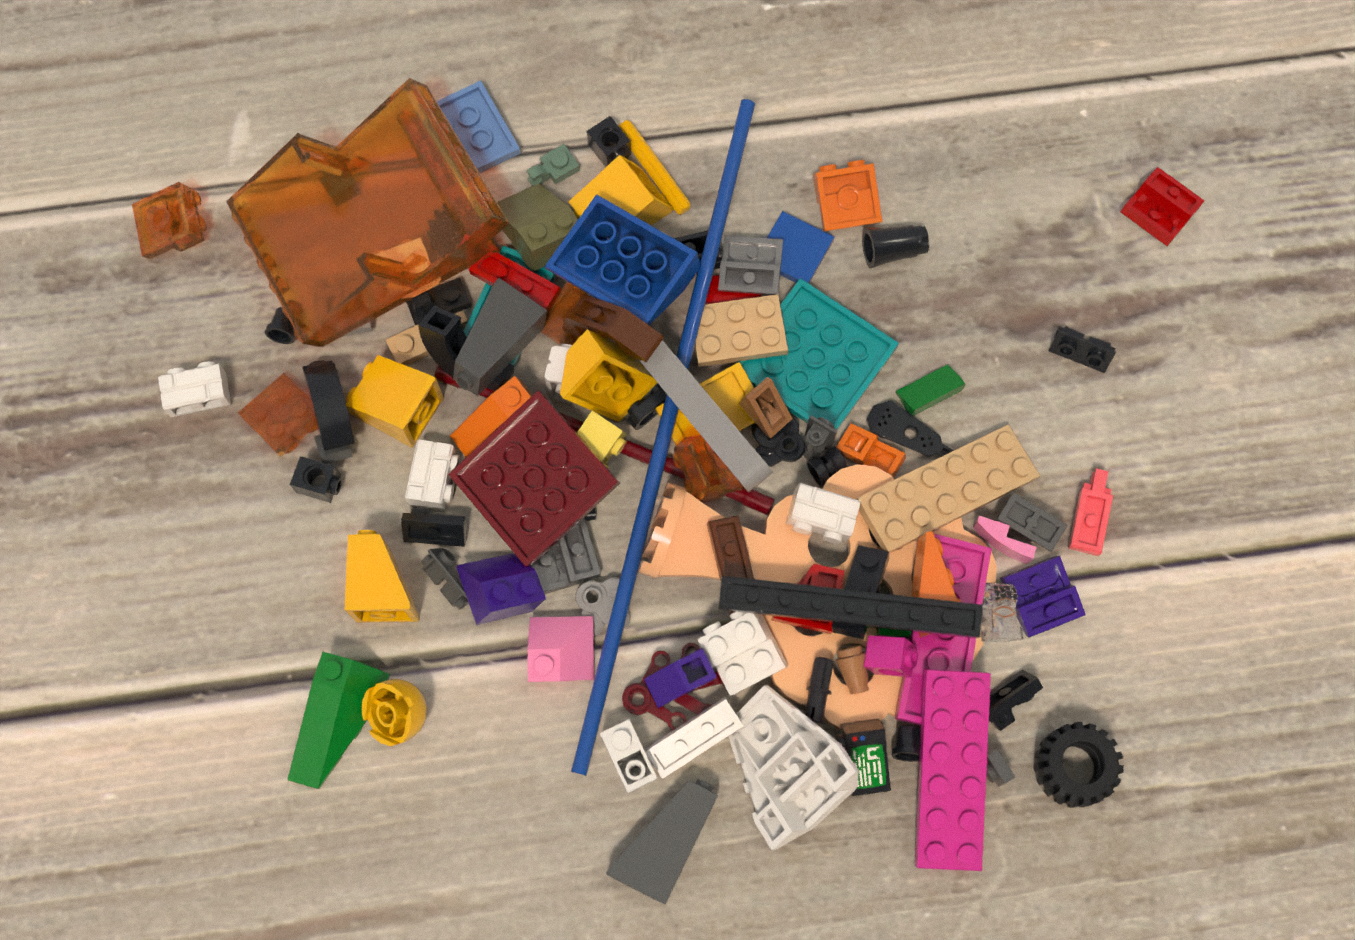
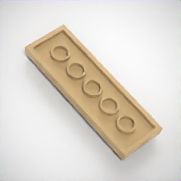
(947, 489)

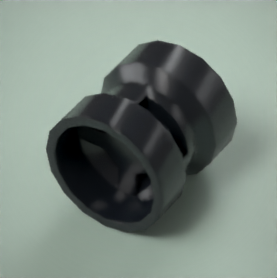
(826, 466)

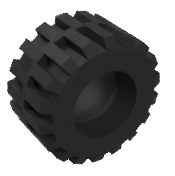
(1104, 761)

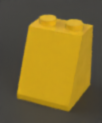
(626, 187)
(395, 399)
(374, 582)

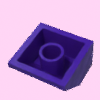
(500, 588)

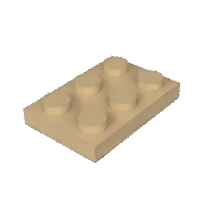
(740, 331)

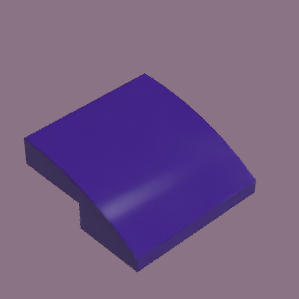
(1044, 596)

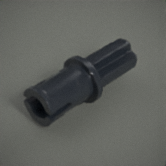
(819, 689)

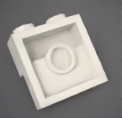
(742, 651)

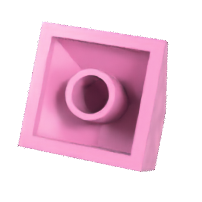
(561, 649)

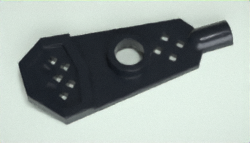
(898, 423)

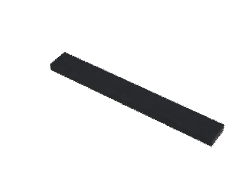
(850, 607)

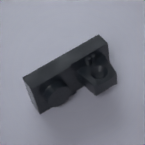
(448, 296)
(436, 529)
(1012, 692)

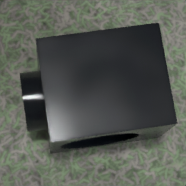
(608, 132)
(309, 469)

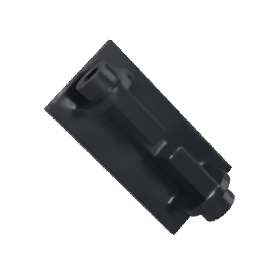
(1089, 352)

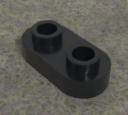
(643, 412)

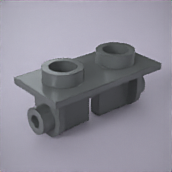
(819, 436)
(440, 566)

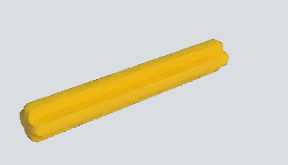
(655, 169)

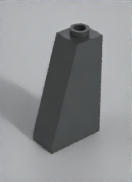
(498, 335)
(663, 847)

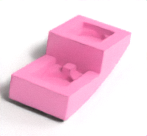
(995, 535)

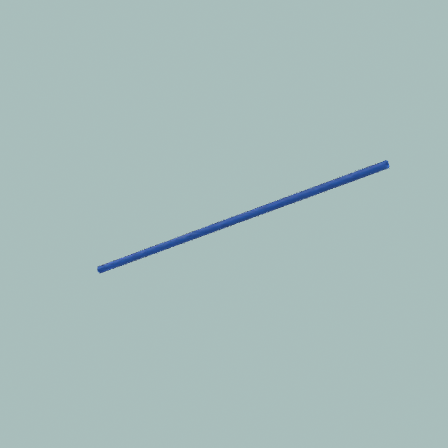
(661, 445)

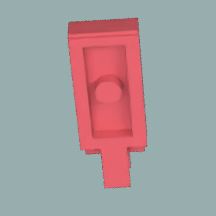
(1091, 515)

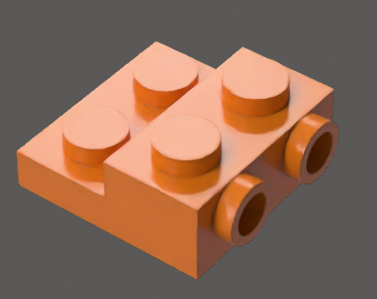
(847, 195)

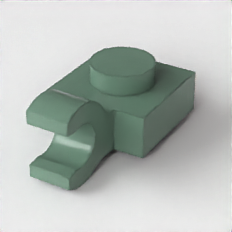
(555, 165)

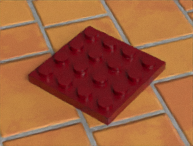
(534, 479)

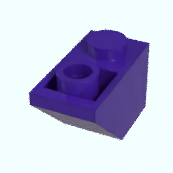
(680, 678)

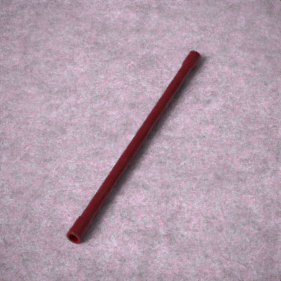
(752, 499)

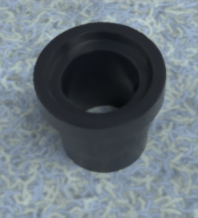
(280, 328)
(907, 744)

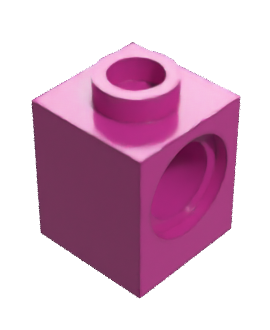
(890, 656)

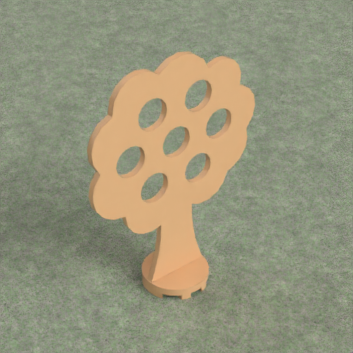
(683, 549)

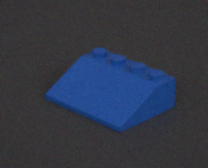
(624, 260)

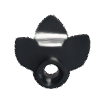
(774, 450)

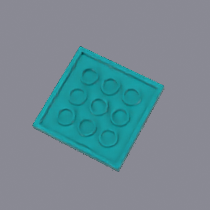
(828, 358)

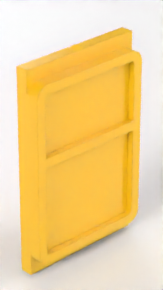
(727, 391)

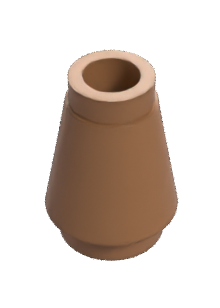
(852, 668)

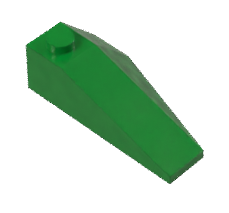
(331, 717)

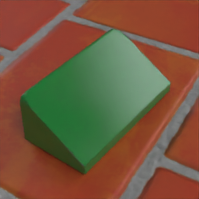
(930, 390)

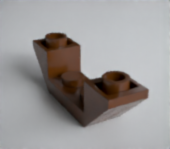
(615, 323)

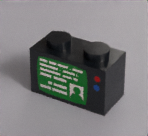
(867, 749)

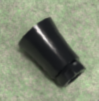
(893, 244)

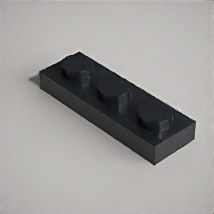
(866, 576)

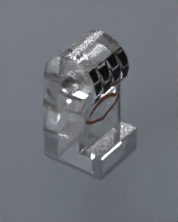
(999, 614)

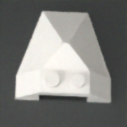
(789, 767)

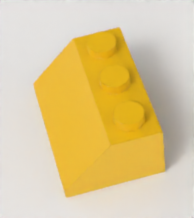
(603, 377)

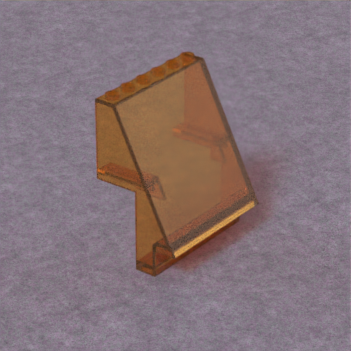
(367, 219)

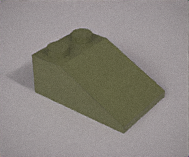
(536, 224)

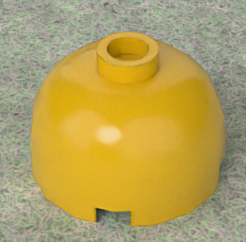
(394, 711)

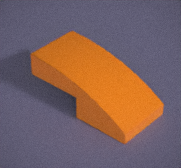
(865, 449)

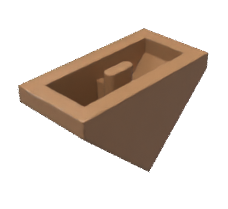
(766, 408)

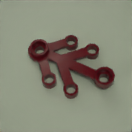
(649, 704)

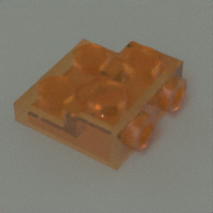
(169, 220)
(281, 415)
(704, 470)

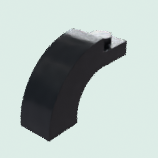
(444, 339)
(328, 404)

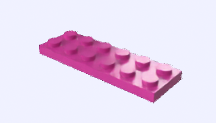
(945, 652)
(952, 770)

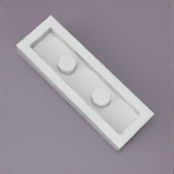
(693, 737)

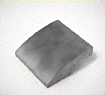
(750, 265)
(568, 561)

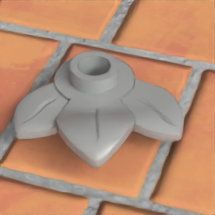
(602, 607)

